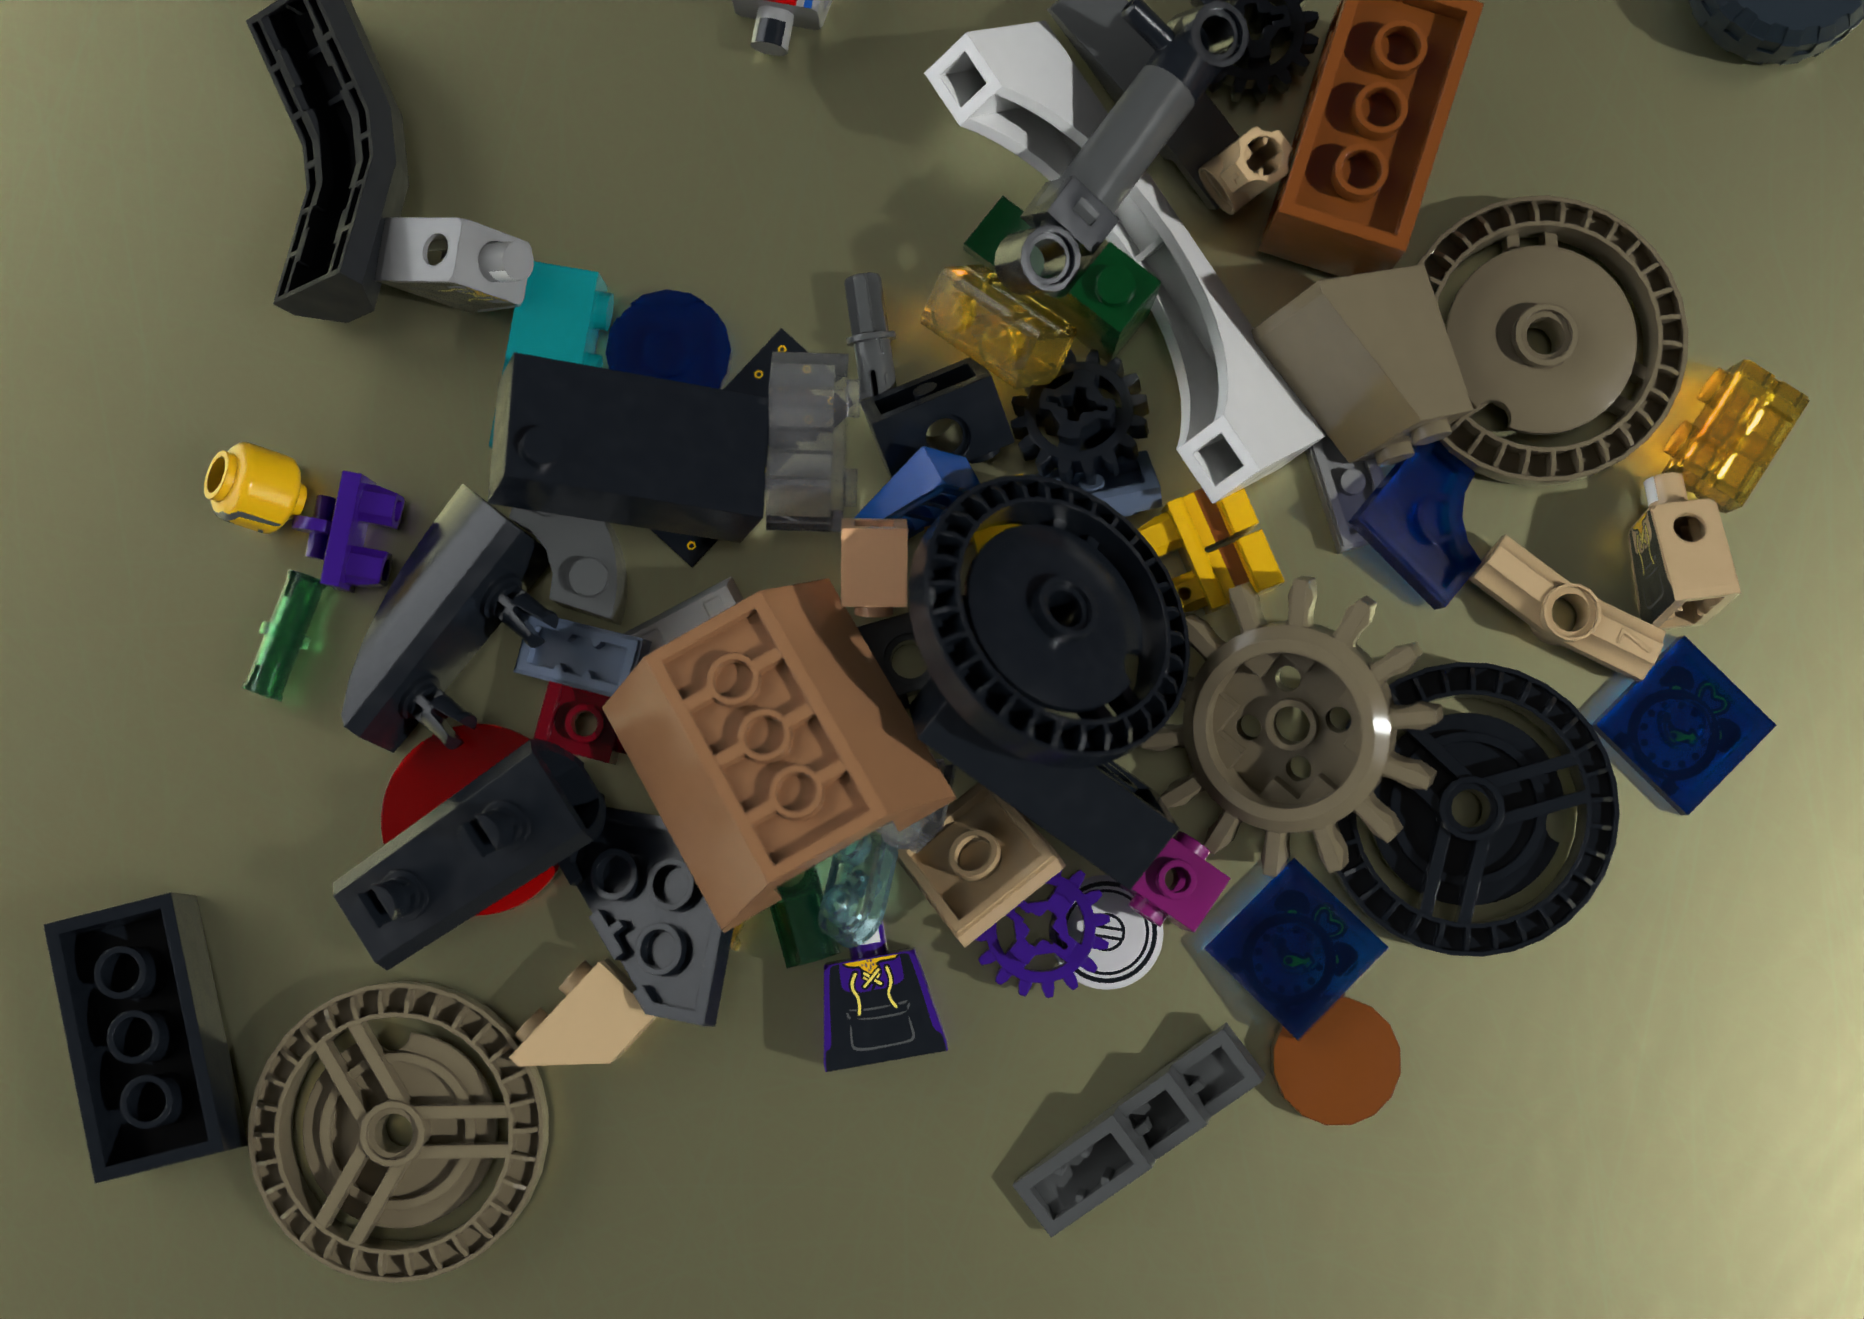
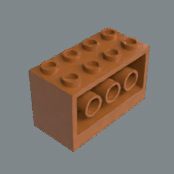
(1370, 133)

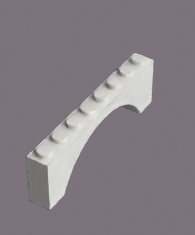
(1234, 404)

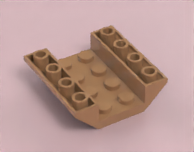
(771, 744)

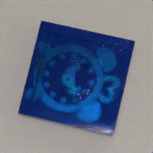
(1683, 726)
(1296, 949)

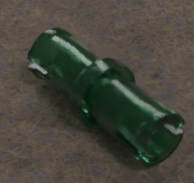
(284, 635)

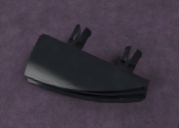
(437, 615)
(472, 851)

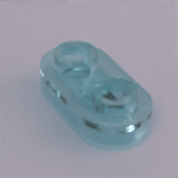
(857, 890)

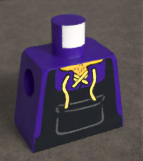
(878, 1007)

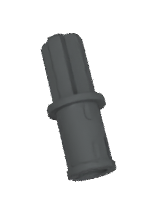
(870, 334)

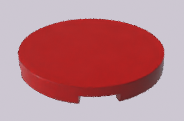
(436, 773)

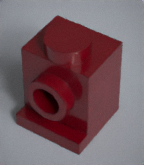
(558, 718)

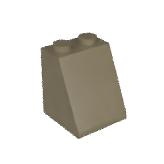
(1370, 362)

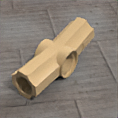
(1600, 631)

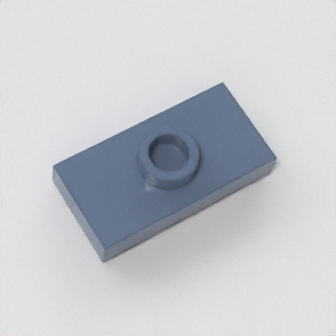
(581, 656)

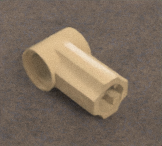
(1246, 168)

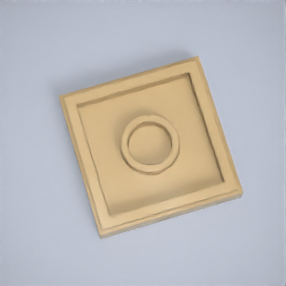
(980, 863)

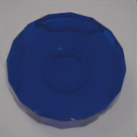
(671, 339)

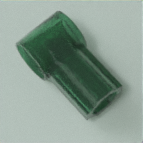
(798, 922)

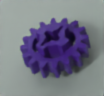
(1074, 953)

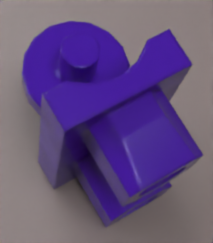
(346, 559)

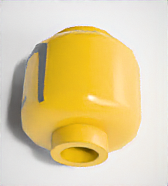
(255, 487)

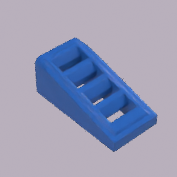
(922, 489)

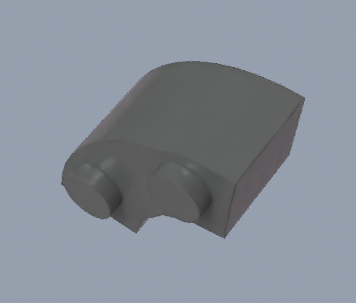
(584, 562)

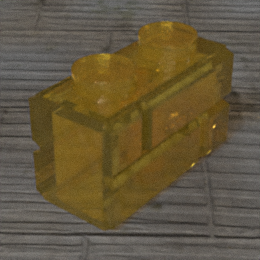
(996, 327)
(1734, 434)

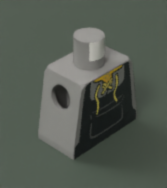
(478, 268)

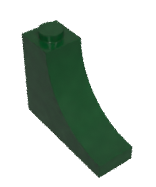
(1103, 302)

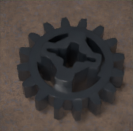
(1276, 25)
(1087, 424)

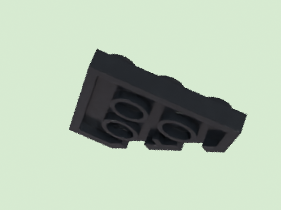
(653, 917)

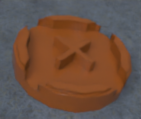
(1340, 1066)

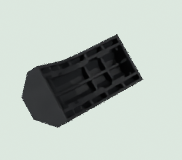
(349, 152)

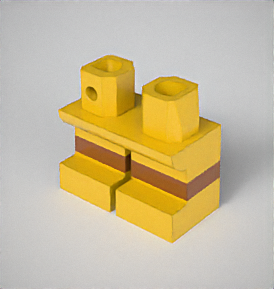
(1196, 525)

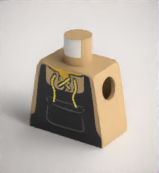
(1680, 557)

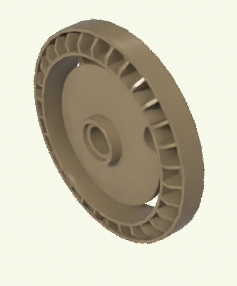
(1586, 324)
(359, 1163)

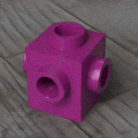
(1193, 888)

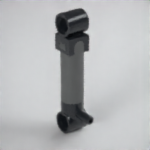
(1077, 210)

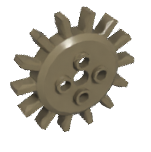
(1254, 774)

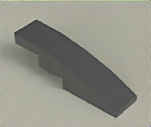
(1116, 57)
(1138, 1130)

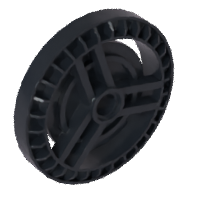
(1049, 622)
(1511, 838)

